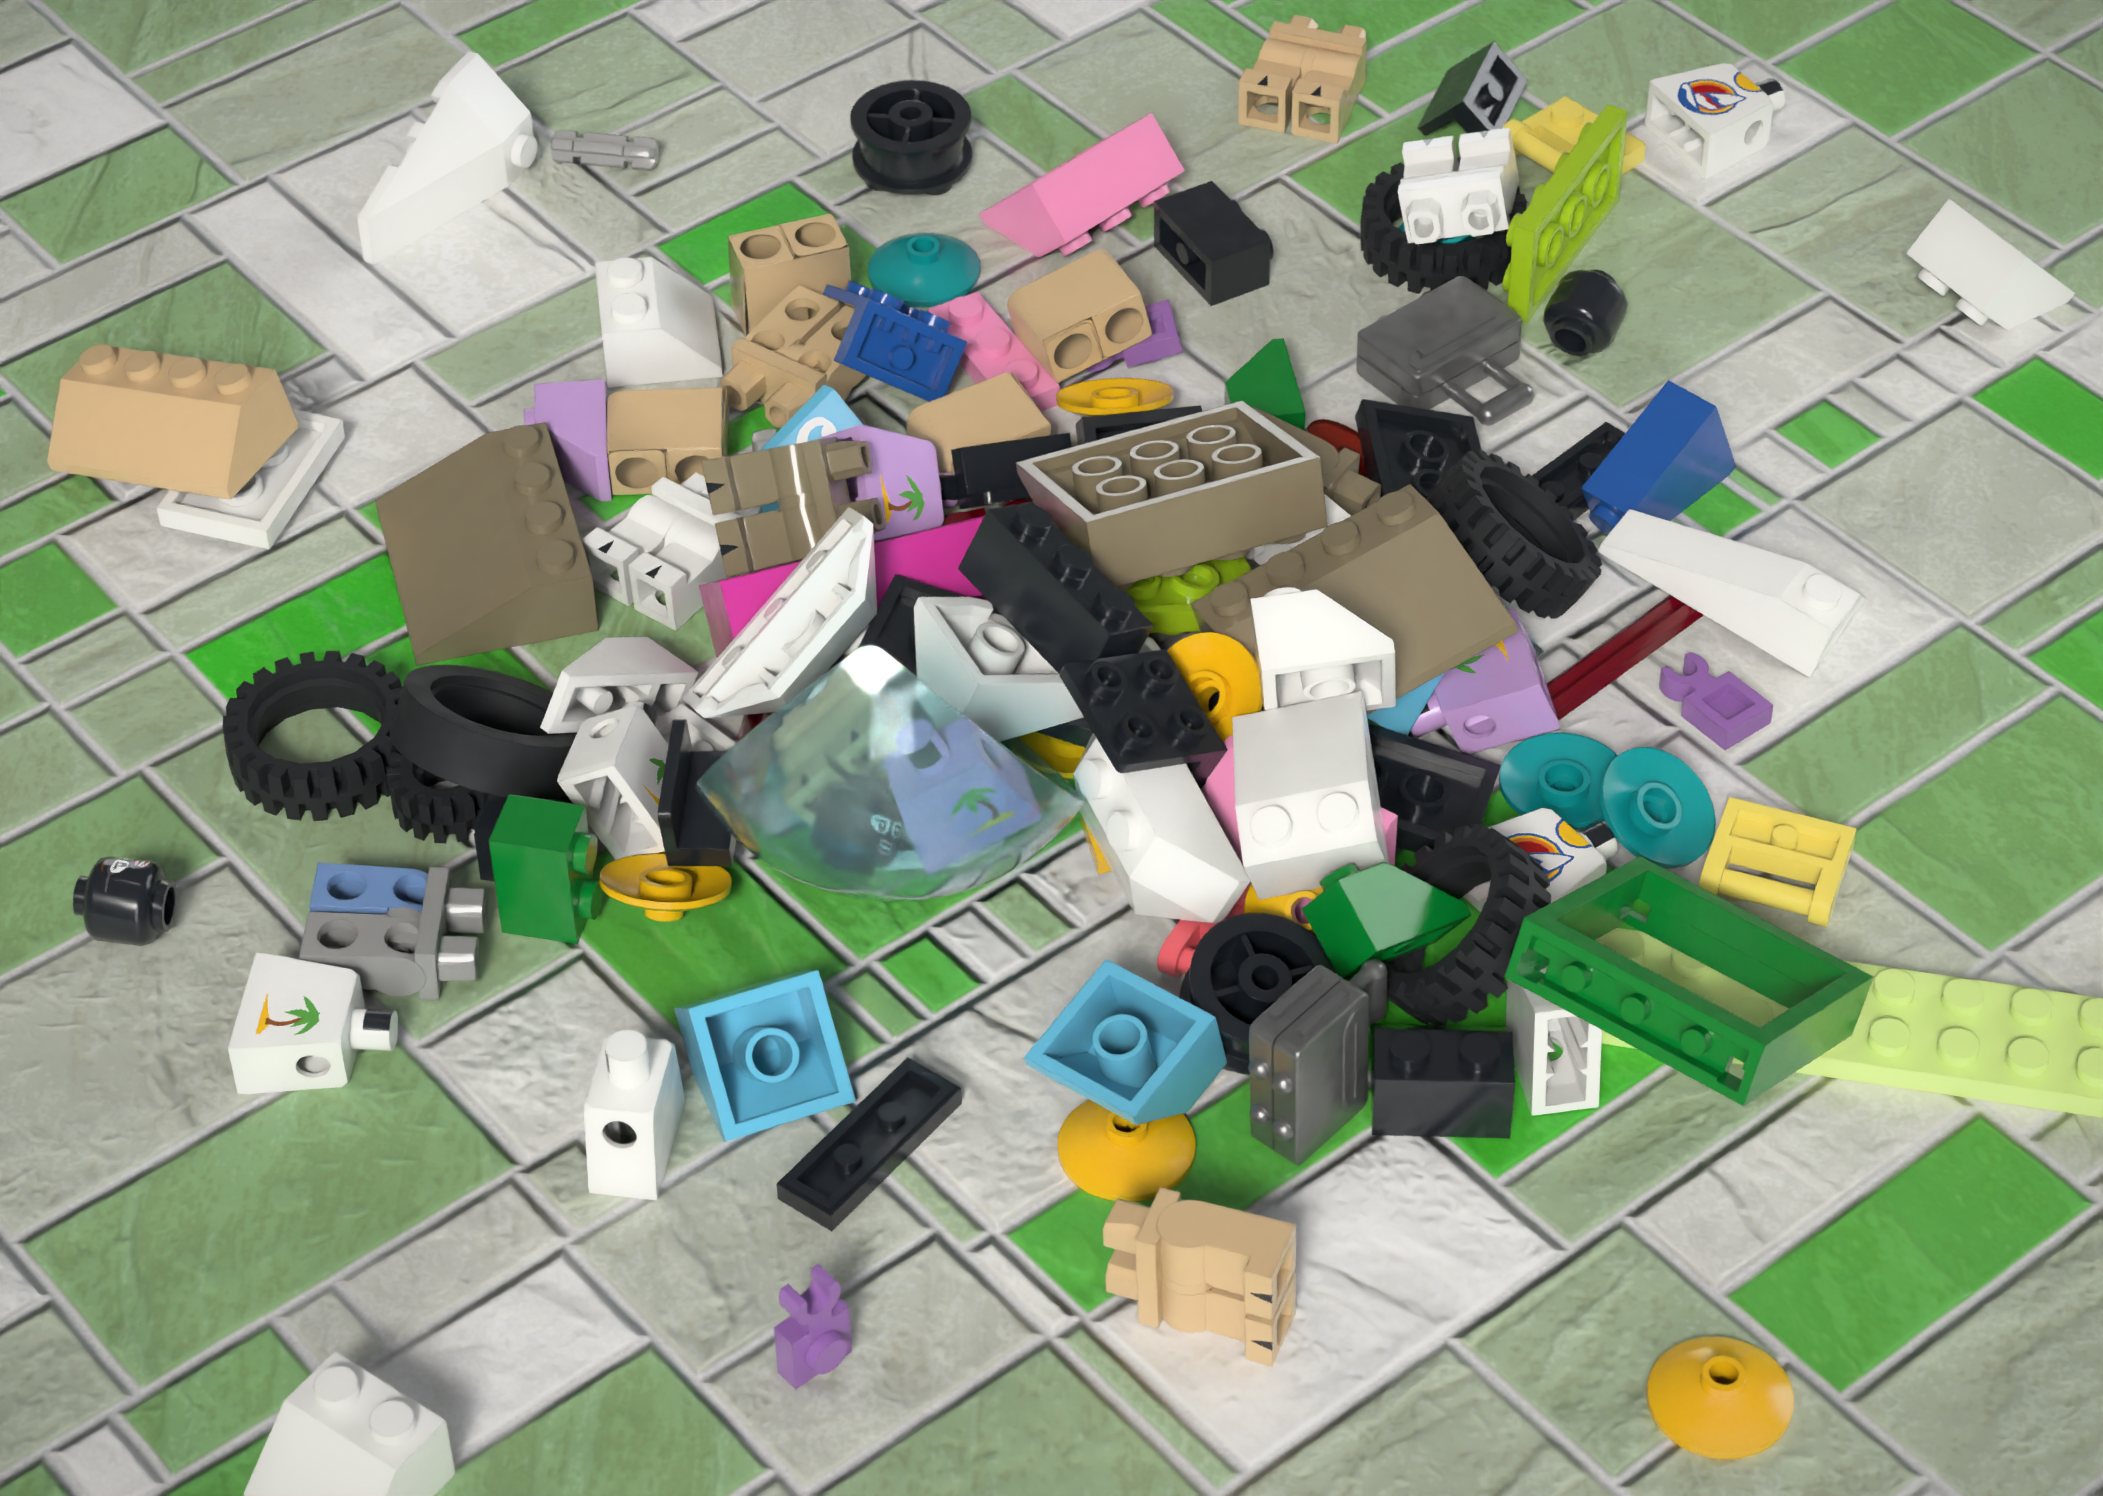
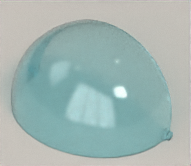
(885, 789)

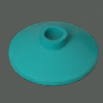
(924, 269)
(1558, 775)
(1657, 807)

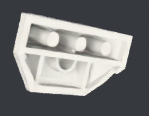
(799, 629)
(1160, 839)

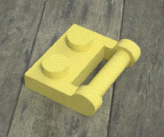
(1557, 131)
(1782, 846)

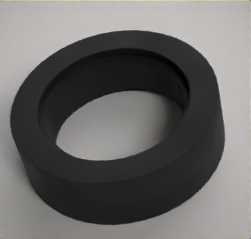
(480, 731)

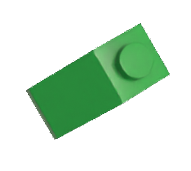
(1269, 385)
(1379, 915)

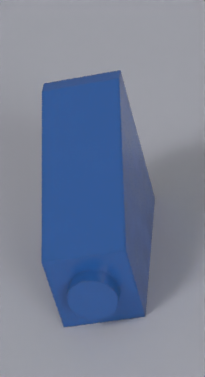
(1662, 461)

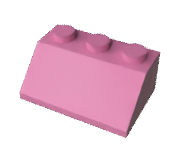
(1088, 191)

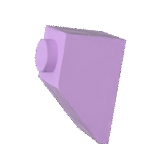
(578, 432)

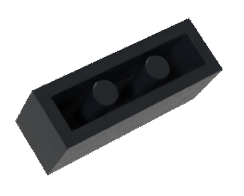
(1051, 588)

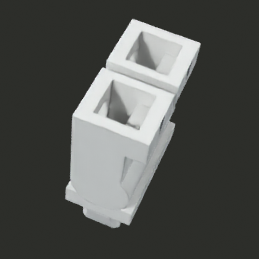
(1456, 200)
(660, 549)

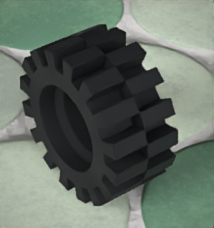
(429, 808)

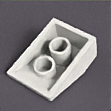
(1306, 794)

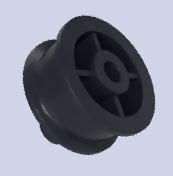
(911, 137)
(1244, 970)

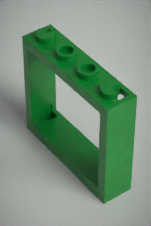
(1663, 1016)

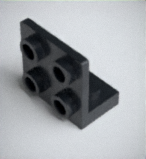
(1144, 713)

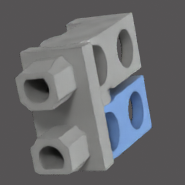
(394, 927)

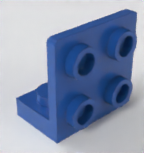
(897, 342)

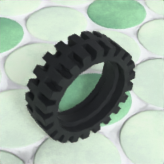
(1426, 263)
(1517, 534)
(298, 690)
(1482, 957)

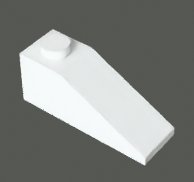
(616, 674)

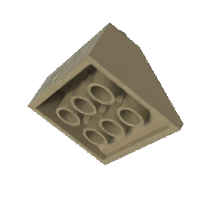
(1180, 492)
(488, 549)
(1393, 570)

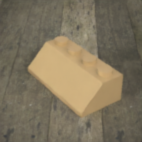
(168, 420)

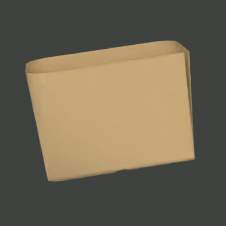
(778, 258)
(1079, 315)
(978, 416)
(663, 435)

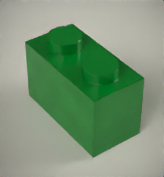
(544, 869)

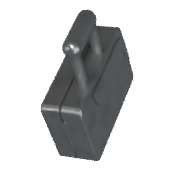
(1442, 348)
(1313, 1058)

